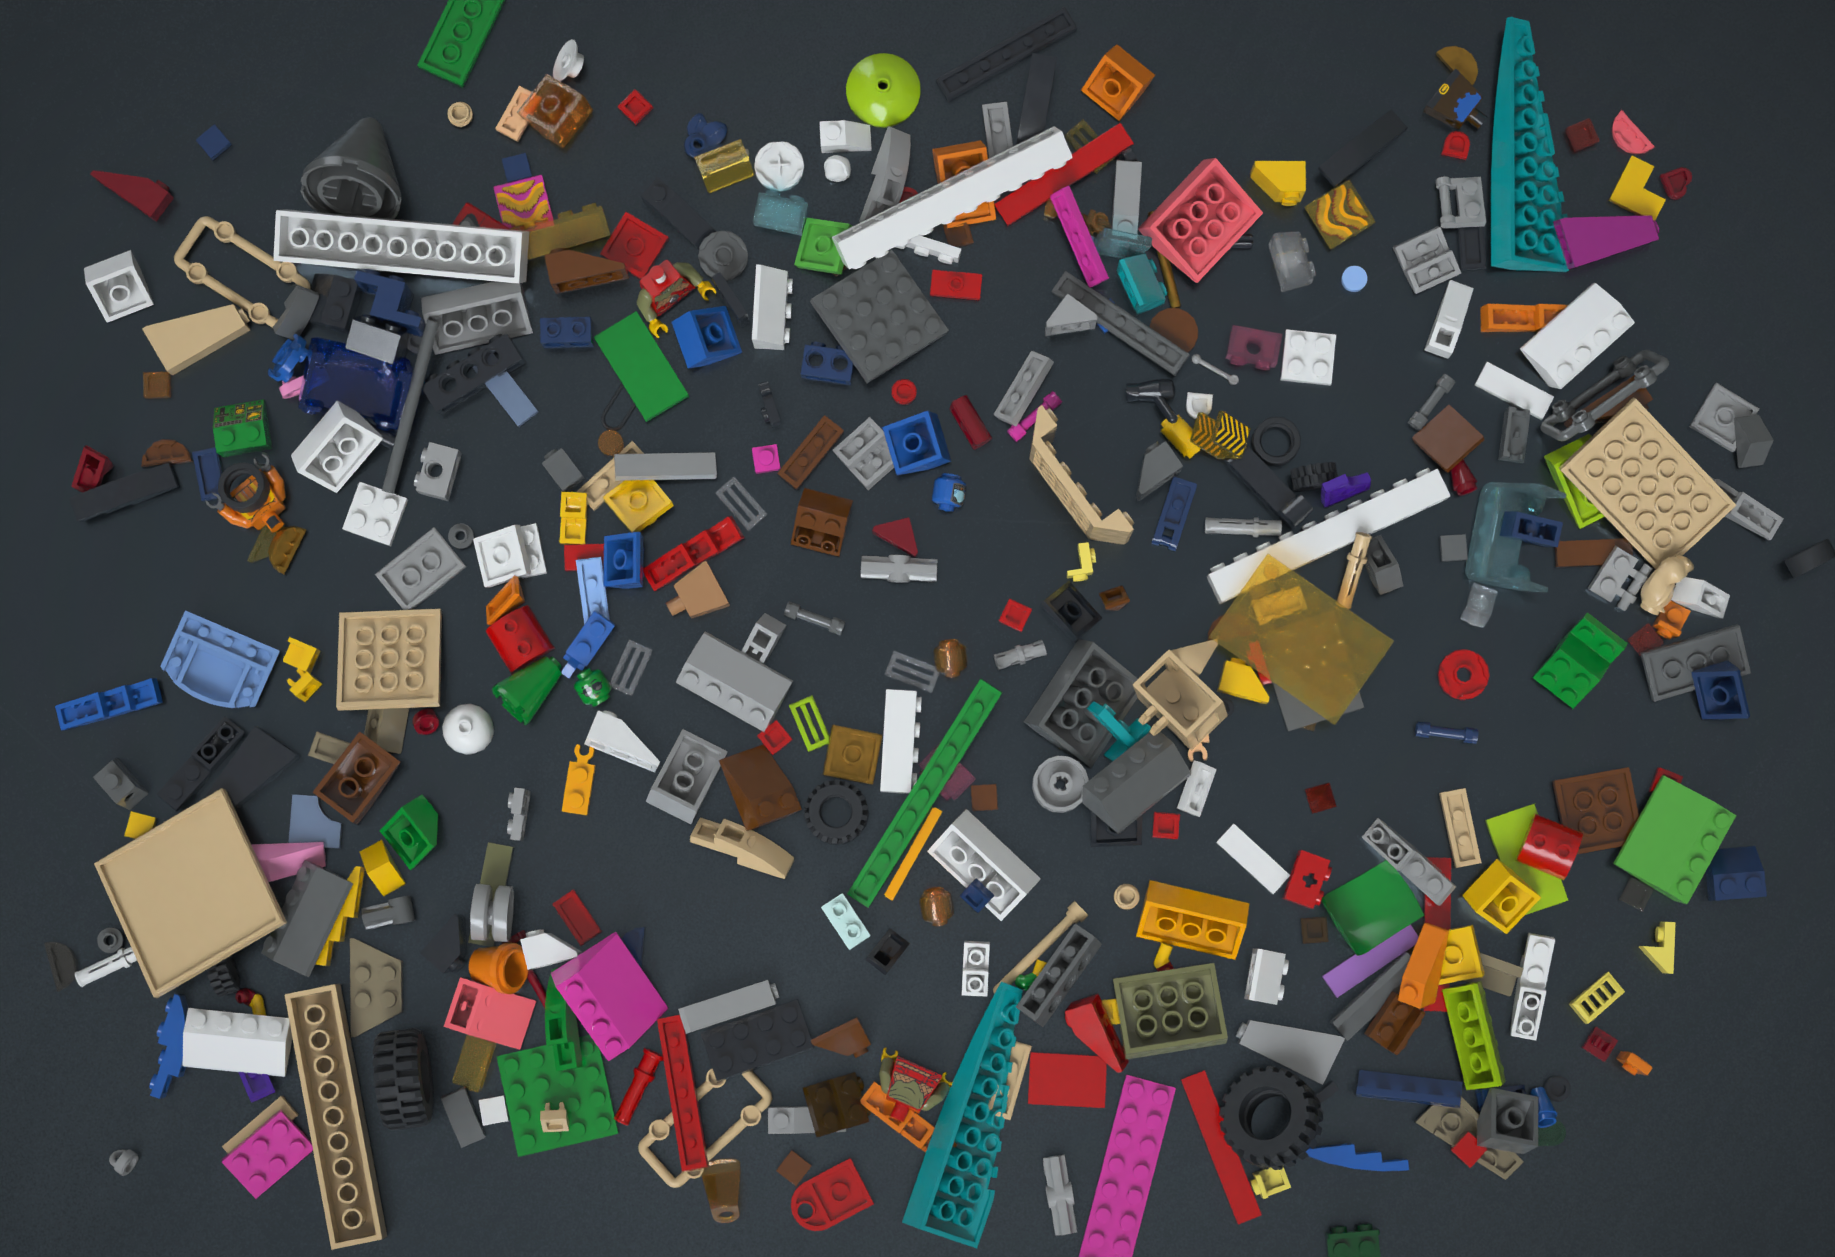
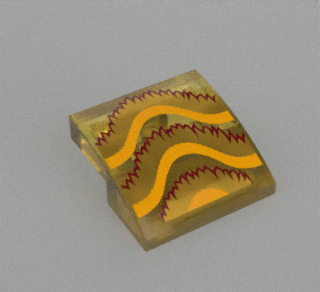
(1340, 214)

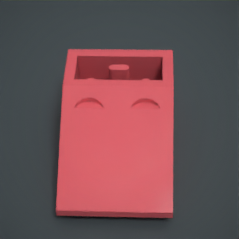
(489, 1014)

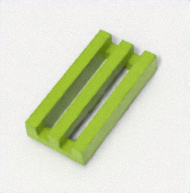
(801, 703)

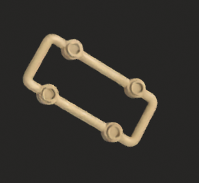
(226, 233)
(660, 1128)

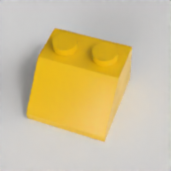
(1281, 180)
(1501, 896)

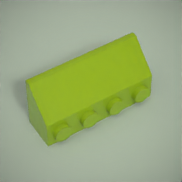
(1474, 1036)

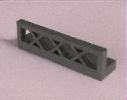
(1370, 999)

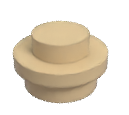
(460, 114)
(1126, 896)

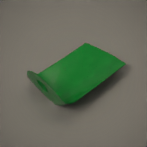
(1372, 907)

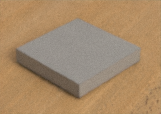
(1717, 416)

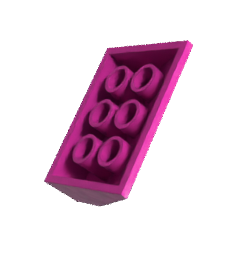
(610, 995)

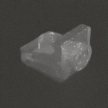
(1479, 605)

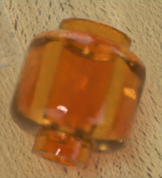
(950, 657)
(936, 906)

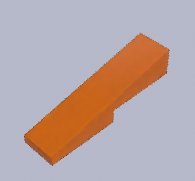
(1517, 317)

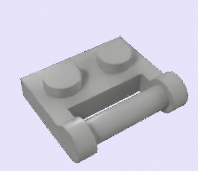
(1469, 202)

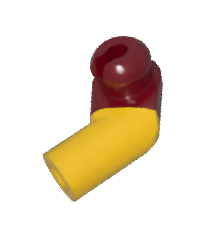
(1162, 960)
(251, 999)

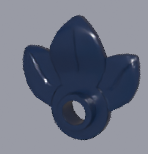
(708, 135)

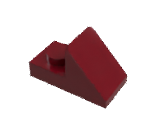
(91, 470)

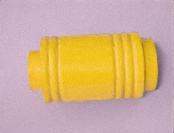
(1179, 435)

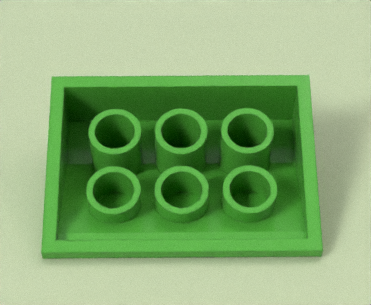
(1674, 840)

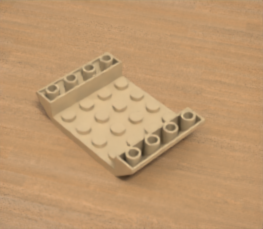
(1114, 528)

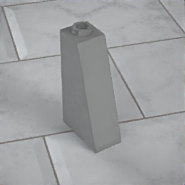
(728, 1006)
(1297, 1049)

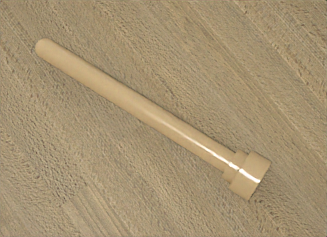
(1074, 915)

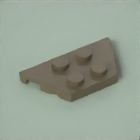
(374, 987)

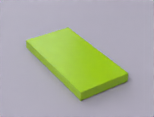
(1507, 837)

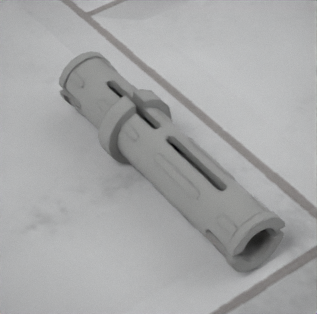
(1242, 526)

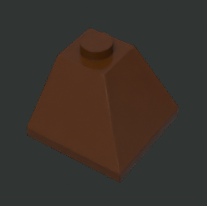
(845, 1039)

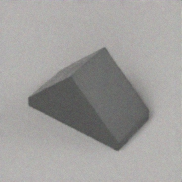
(1752, 440)

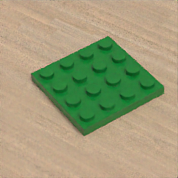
(532, 1081)

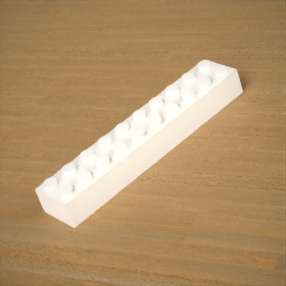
(401, 246)

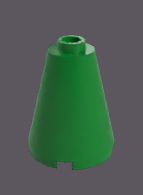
(528, 688)

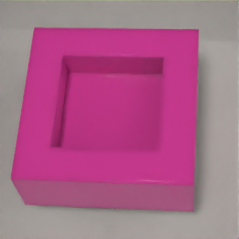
(766, 459)

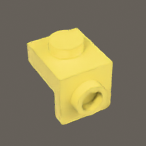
(1086, 558)
(1269, 1182)

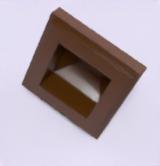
(1114, 598)

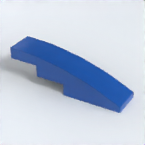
(108, 704)
(1345, 1156)

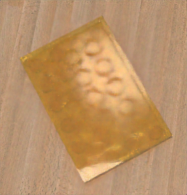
(1301, 639)

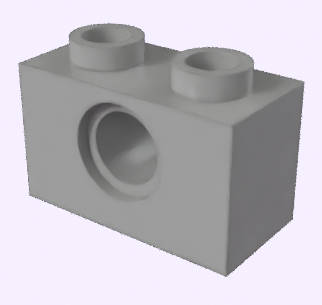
(440, 486)

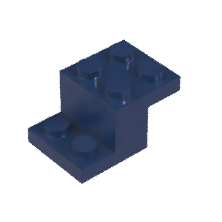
(391, 301)

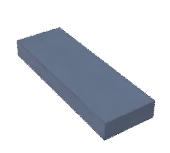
(510, 395)

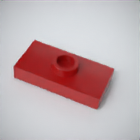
(956, 285)

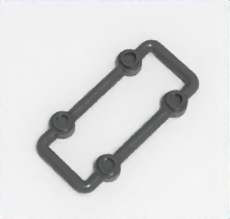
(1585, 420)

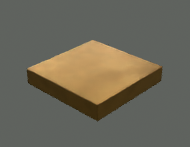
(852, 754)

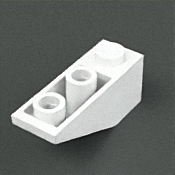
(1449, 319)

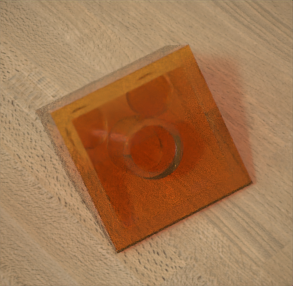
(555, 110)

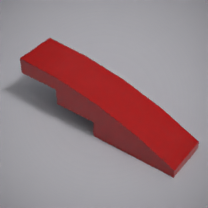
(692, 553)

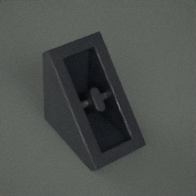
(887, 951)

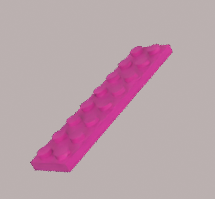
(1127, 1169)

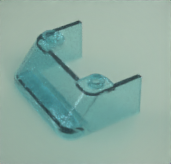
(1494, 557)

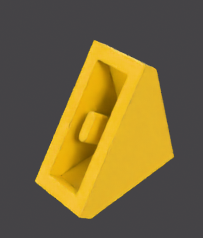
(382, 868)

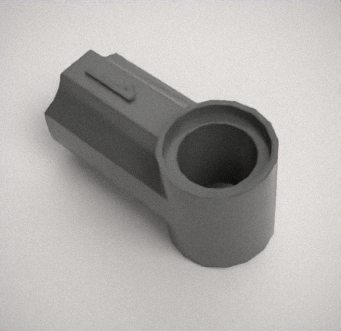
(393, 912)

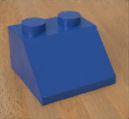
(706, 336)
(917, 443)
(623, 560)

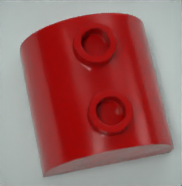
(519, 639)
(1549, 847)

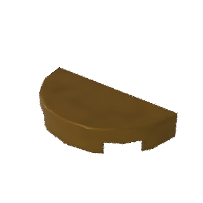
(1459, 59)
(284, 547)

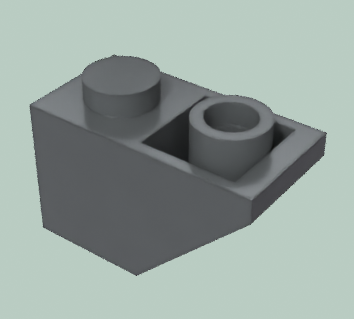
(562, 469)

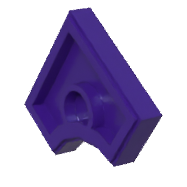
(1344, 488)

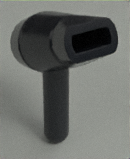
(1154, 391)

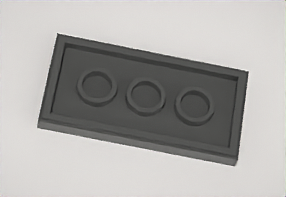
(1670, 666)

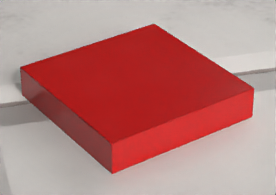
(634, 245)

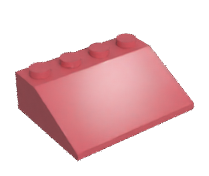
(1201, 219)

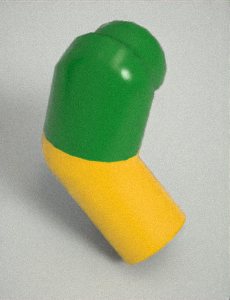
(1026, 981)

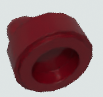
(425, 721)

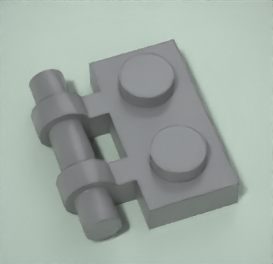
(1613, 575)

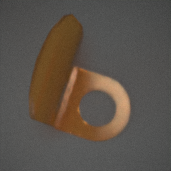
(722, 1188)

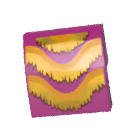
(523, 202)

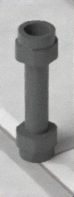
(1419, 418)
(794, 611)

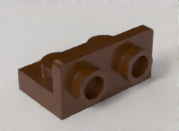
(1394, 1024)

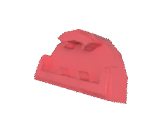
(1629, 136)

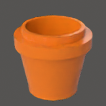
(499, 967)

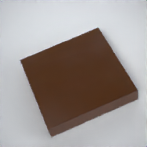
(1448, 438)

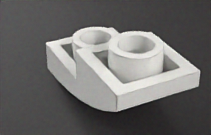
(975, 968)

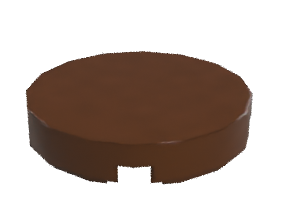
(1177, 327)

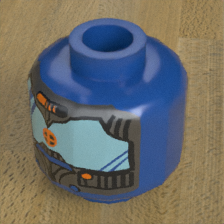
(949, 492)

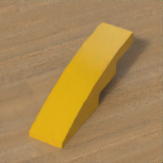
(349, 909)

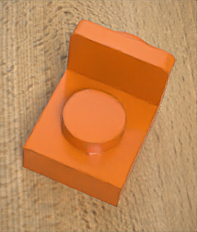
(1671, 621)

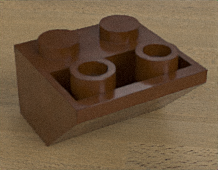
(821, 522)

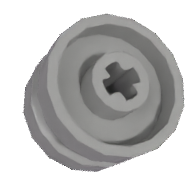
(1048, 774)
(489, 912)

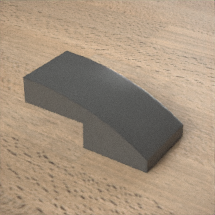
(298, 312)
(463, 1117)

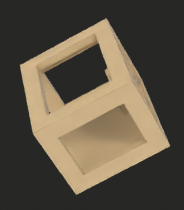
(1179, 701)

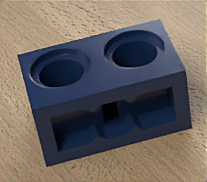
(567, 332)
(826, 371)

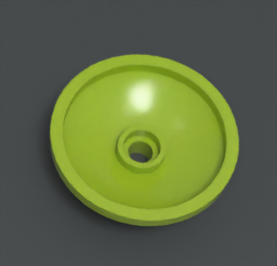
(884, 106)

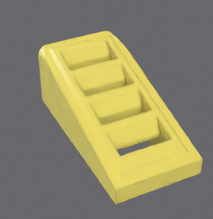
(1584, 996)

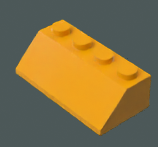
(1193, 920)

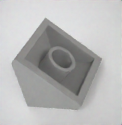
(1070, 317)

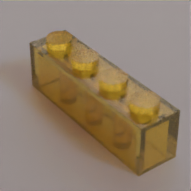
(566, 231)

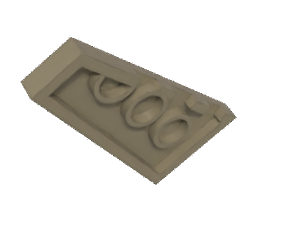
(1453, 1123)

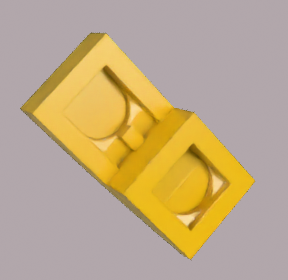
(573, 518)

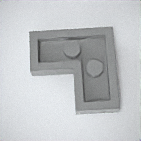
(519, 806)

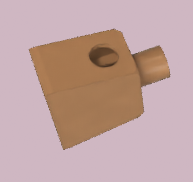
(698, 593)

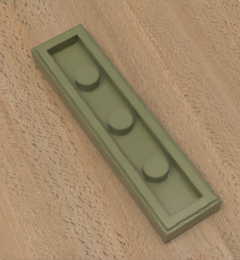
(495, 874)

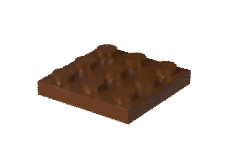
(1599, 807)

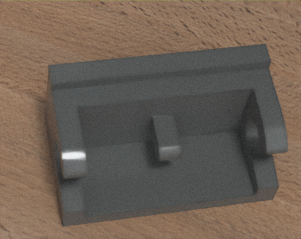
(1514, 435)

